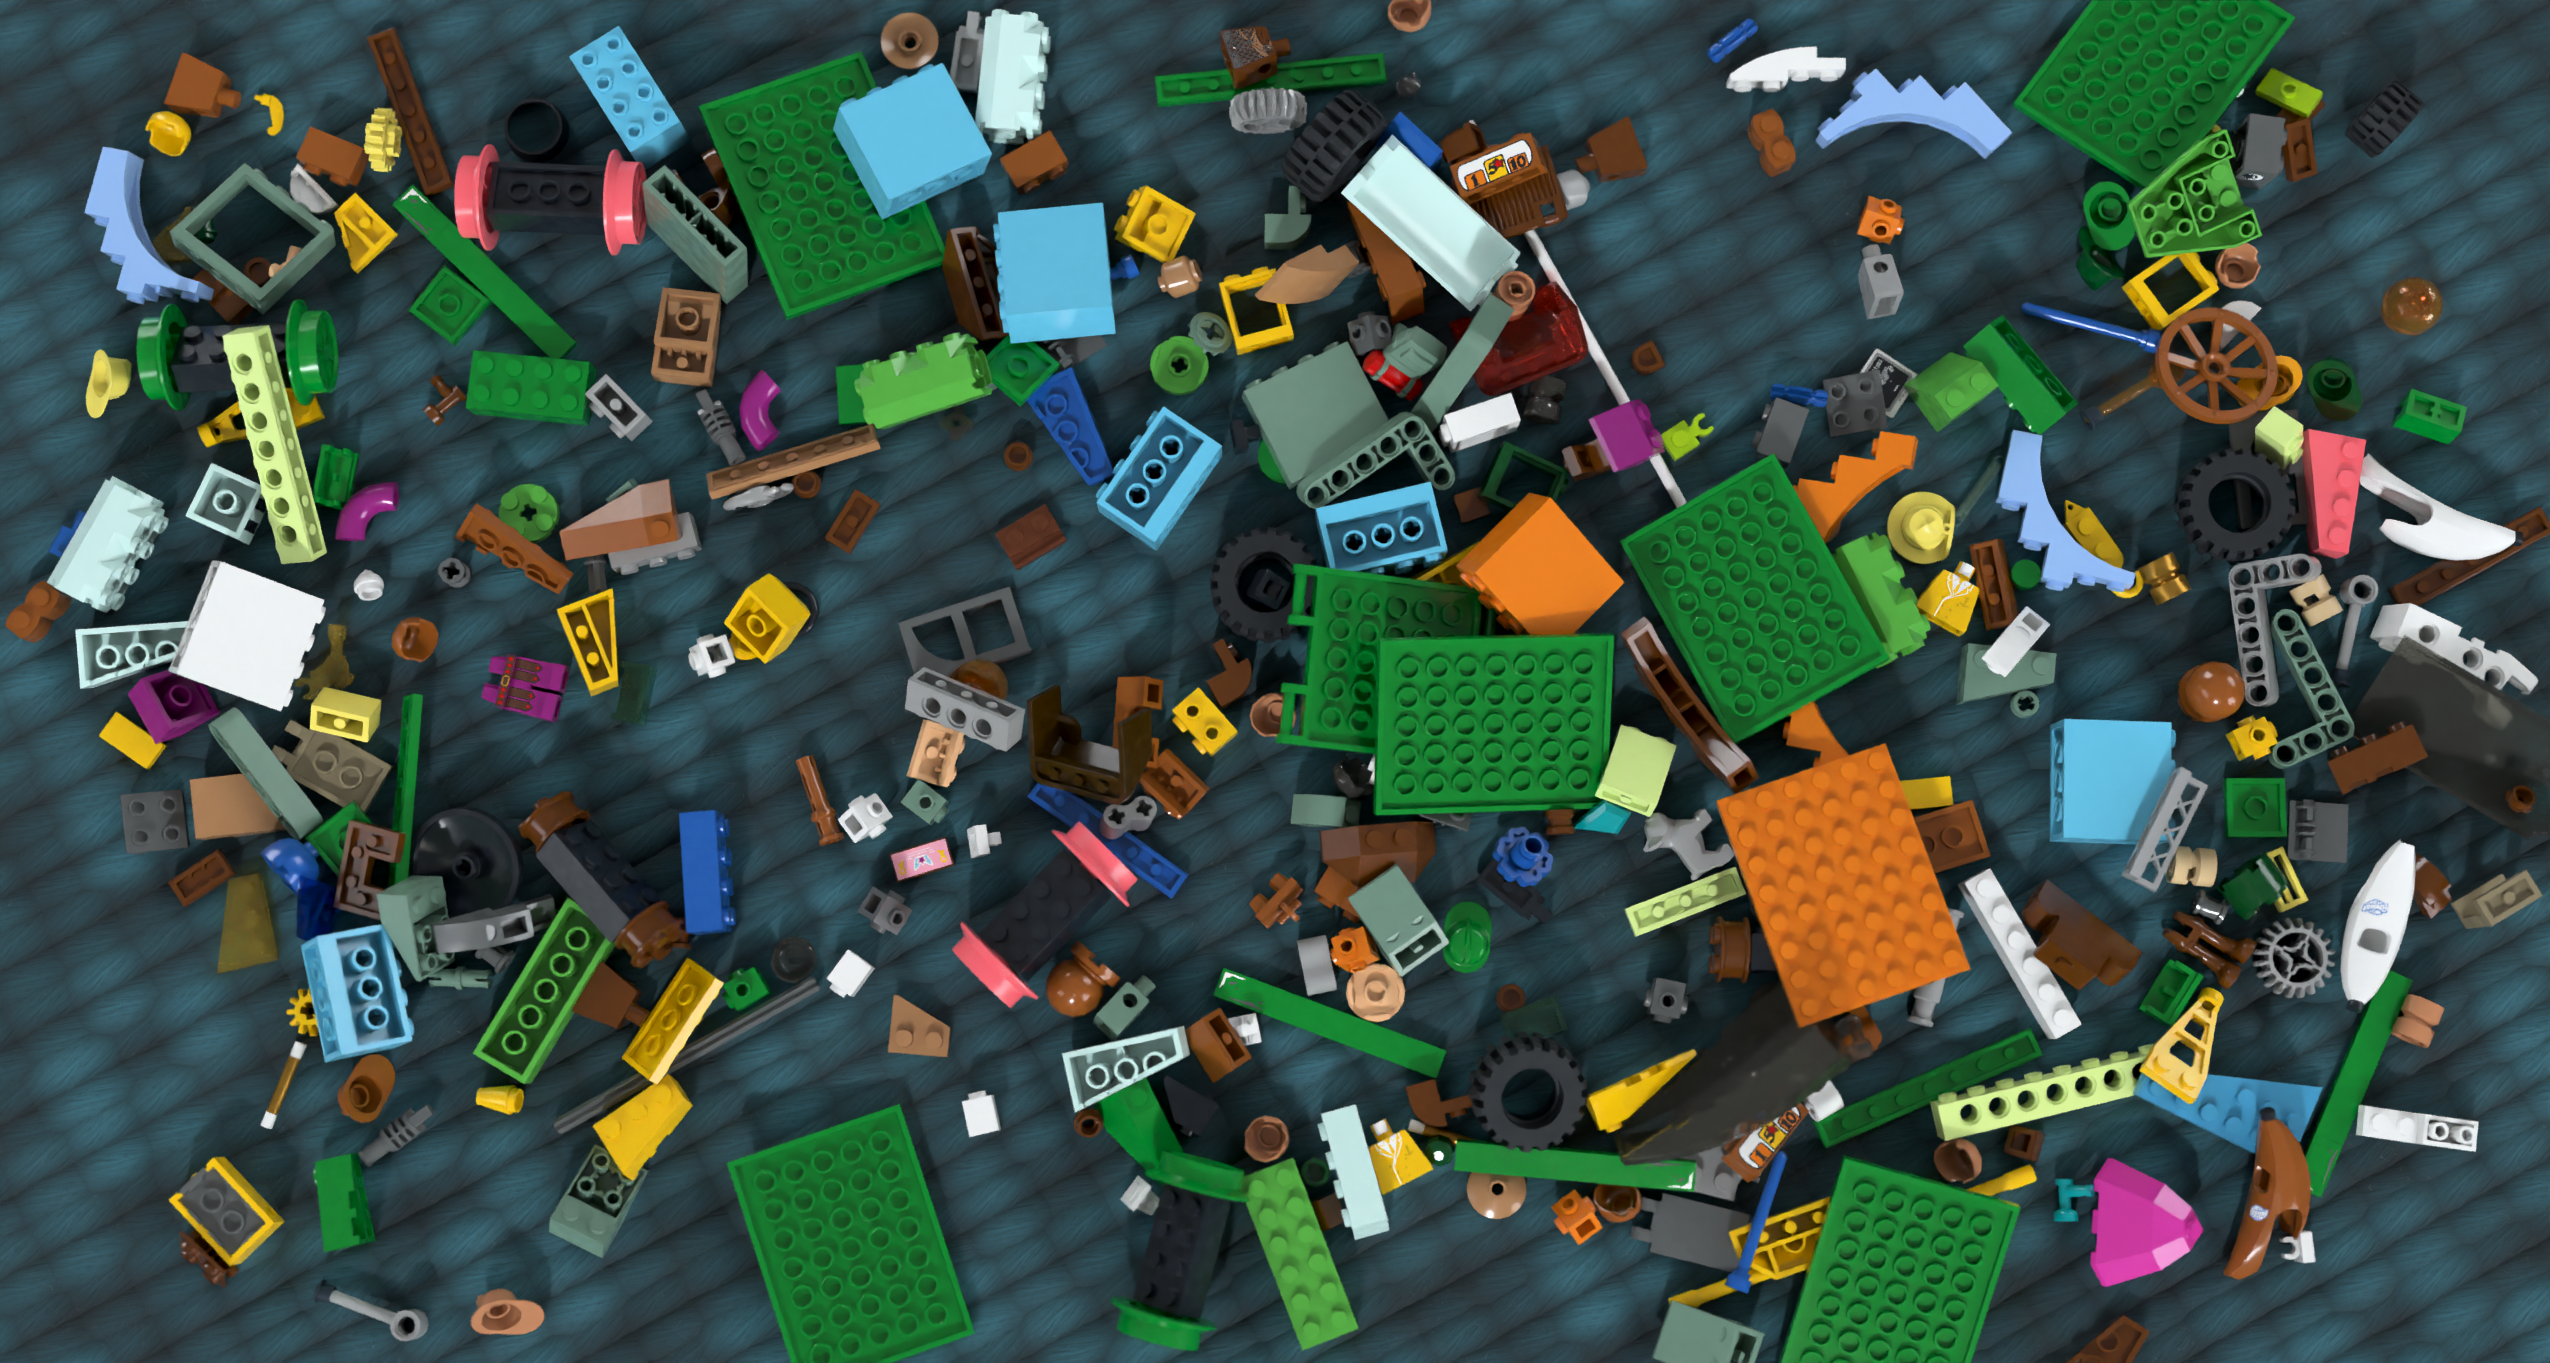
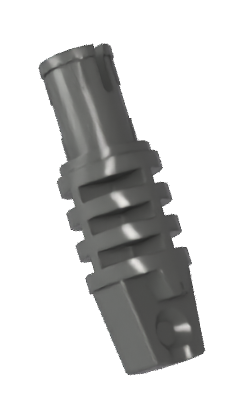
(719, 427)
(396, 1134)

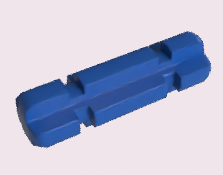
(1732, 40)
(1799, 395)

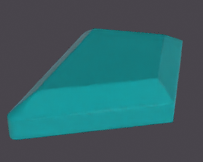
(1604, 818)

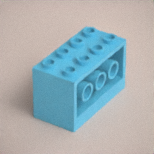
(630, 98)
(1171, 493)
(1388, 516)
(357, 992)

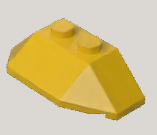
(1785, 1240)

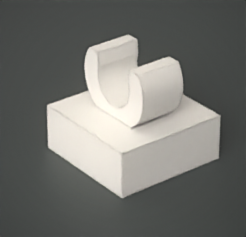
(981, 841)
(2302, 1247)

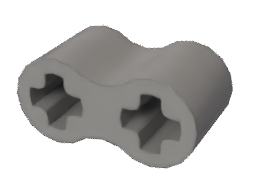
(1127, 817)
(1316, 965)

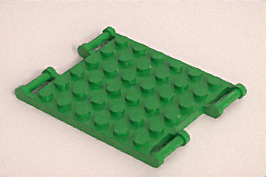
(1342, 646)

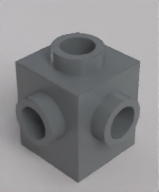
(1369, 333)
(885, 911)
(1674, 992)

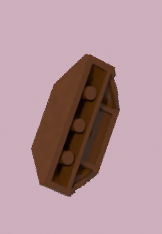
(972, 282)
(1370, 850)

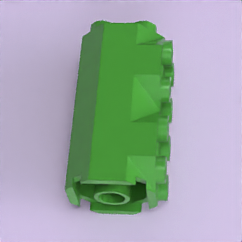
(923, 381)
(1878, 589)

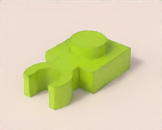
(1682, 439)

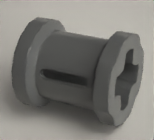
(1363, 266)
(456, 581)
(2209, 907)
(496, 956)

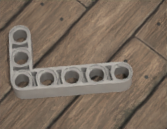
(2259, 618)

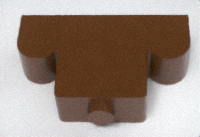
(2075, 940)

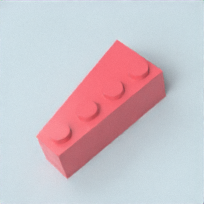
(2331, 486)

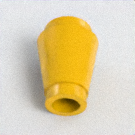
(501, 1098)

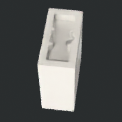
(1479, 423)

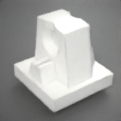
(1246, 1028)
(1140, 1197)

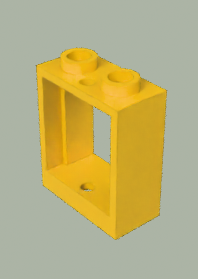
(2149, 305)
(1261, 339)

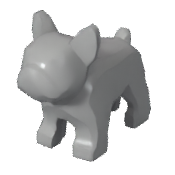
(1686, 840)

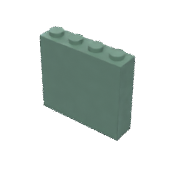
(695, 234)
(1314, 410)

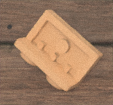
(936, 754)

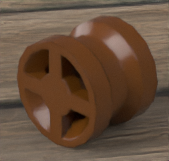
(1560, 821)

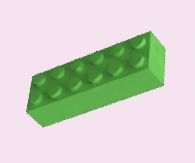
(544, 995)
(1298, 1254)

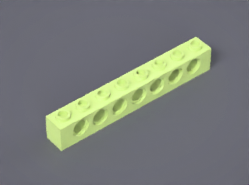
(278, 430)
(1948, 1107)

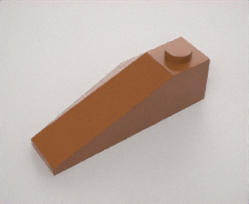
(631, 521)

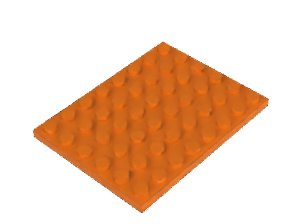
(1842, 885)

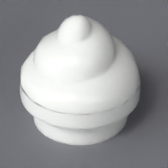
(368, 585)

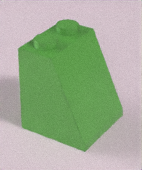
(1950, 388)

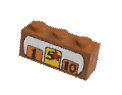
(1498, 168)
(1755, 1150)

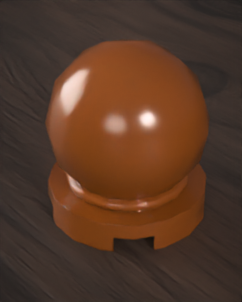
(2211, 691)
(1078, 983)

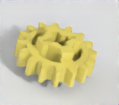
(383, 139)

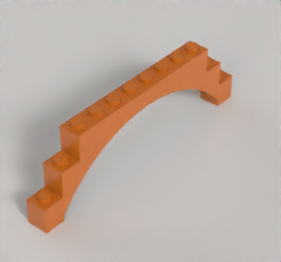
(1827, 507)

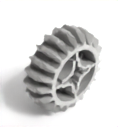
(1268, 111)
(2316, 967)

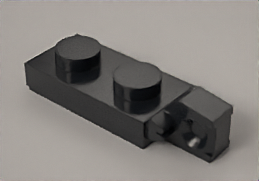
(1522, 900)

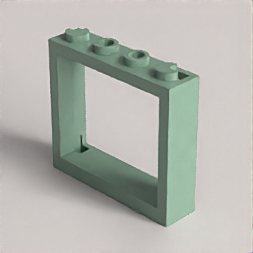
(289, 275)

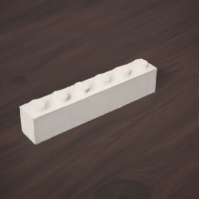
(2016, 952)

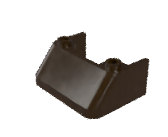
(1083, 767)

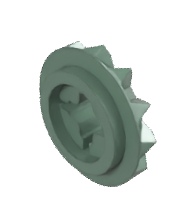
(1219, 330)

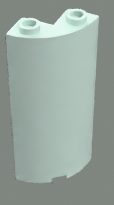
(1431, 223)

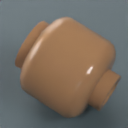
(1180, 276)

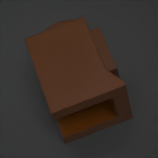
(1462, 143)

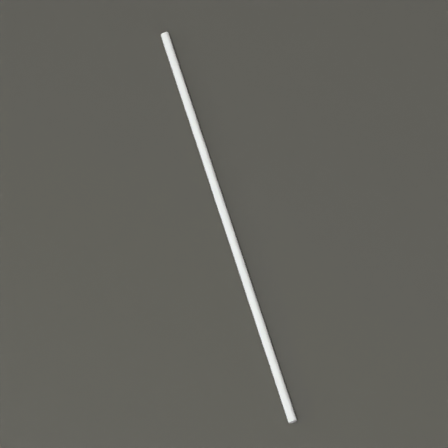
(1601, 361)

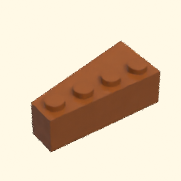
(1397, 276)

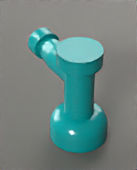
(2066, 1191)

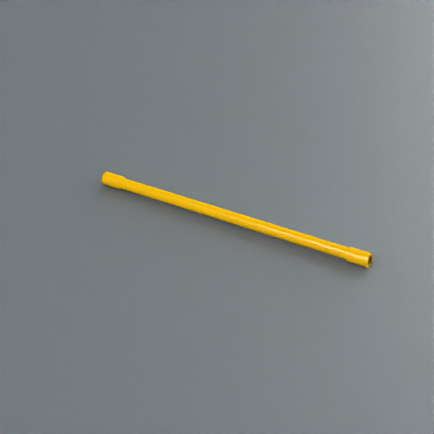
(2009, 1181)

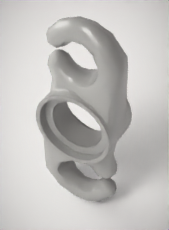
(758, 496)

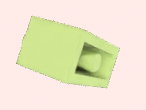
(2279, 438)

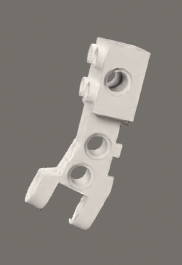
(2444, 639)

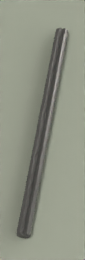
(689, 1053)

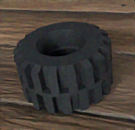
(2384, 118)

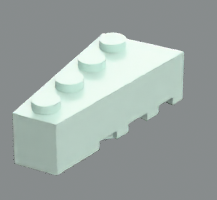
(124, 650)
(1111, 1066)
(1354, 1171)

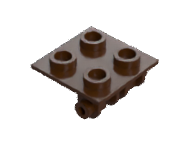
(193, 1252)

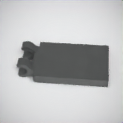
(1691, 1231)

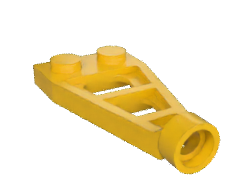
(224, 422)
(2172, 1072)

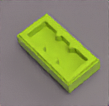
(2289, 93)

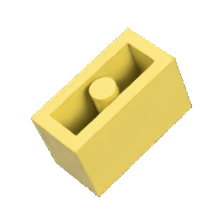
(345, 714)

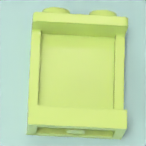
(1636, 770)

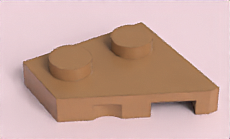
(917, 1031)

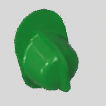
(2109, 215)
(1468, 935)

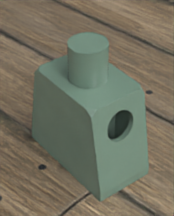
(1115, 1016)

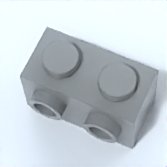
(614, 403)

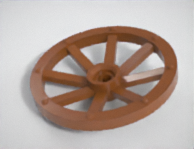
(2219, 363)

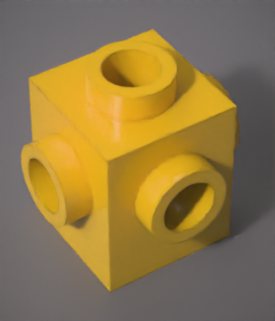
(2246, 745)

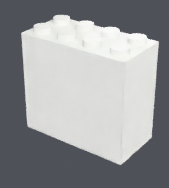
(247, 635)

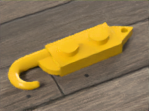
(2092, 536)

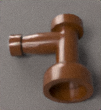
(451, 397)

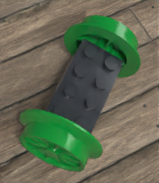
(193, 359)
(1181, 1251)

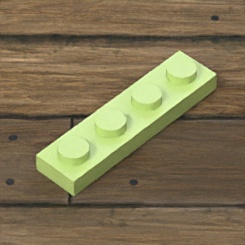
(1685, 901)

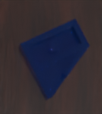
(315, 908)

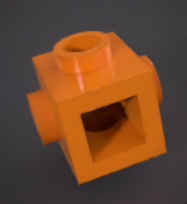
(1880, 220)
(1354, 949)
(1576, 1216)

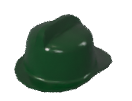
(2096, 264)
(2334, 389)

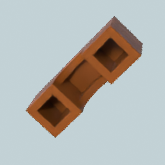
(1134, 695)

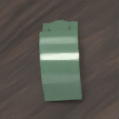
(1289, 229)
(1325, 811)

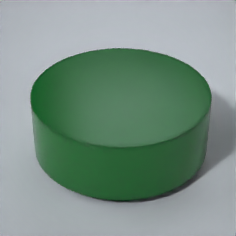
(2025, 575)

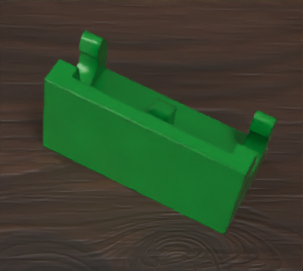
(2430, 416)
(335, 477)
(2170, 992)

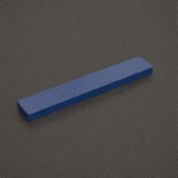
(1127, 848)

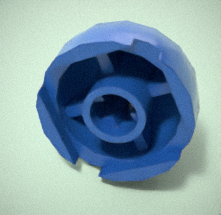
(291, 860)

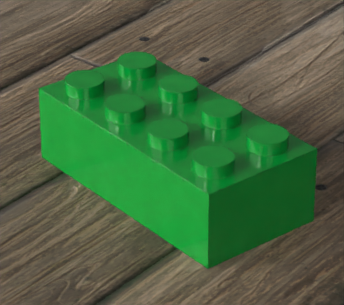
(2021, 375)
(530, 387)

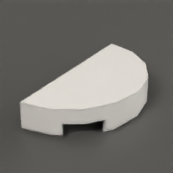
(309, 192)
(2243, 308)

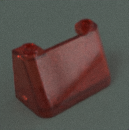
(1532, 344)

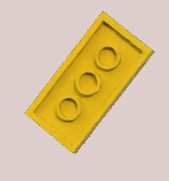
(672, 1020)

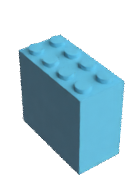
(911, 140)
(1054, 273)
(2107, 778)

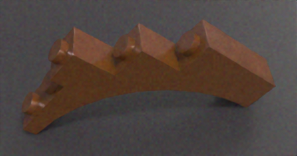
(1685, 709)

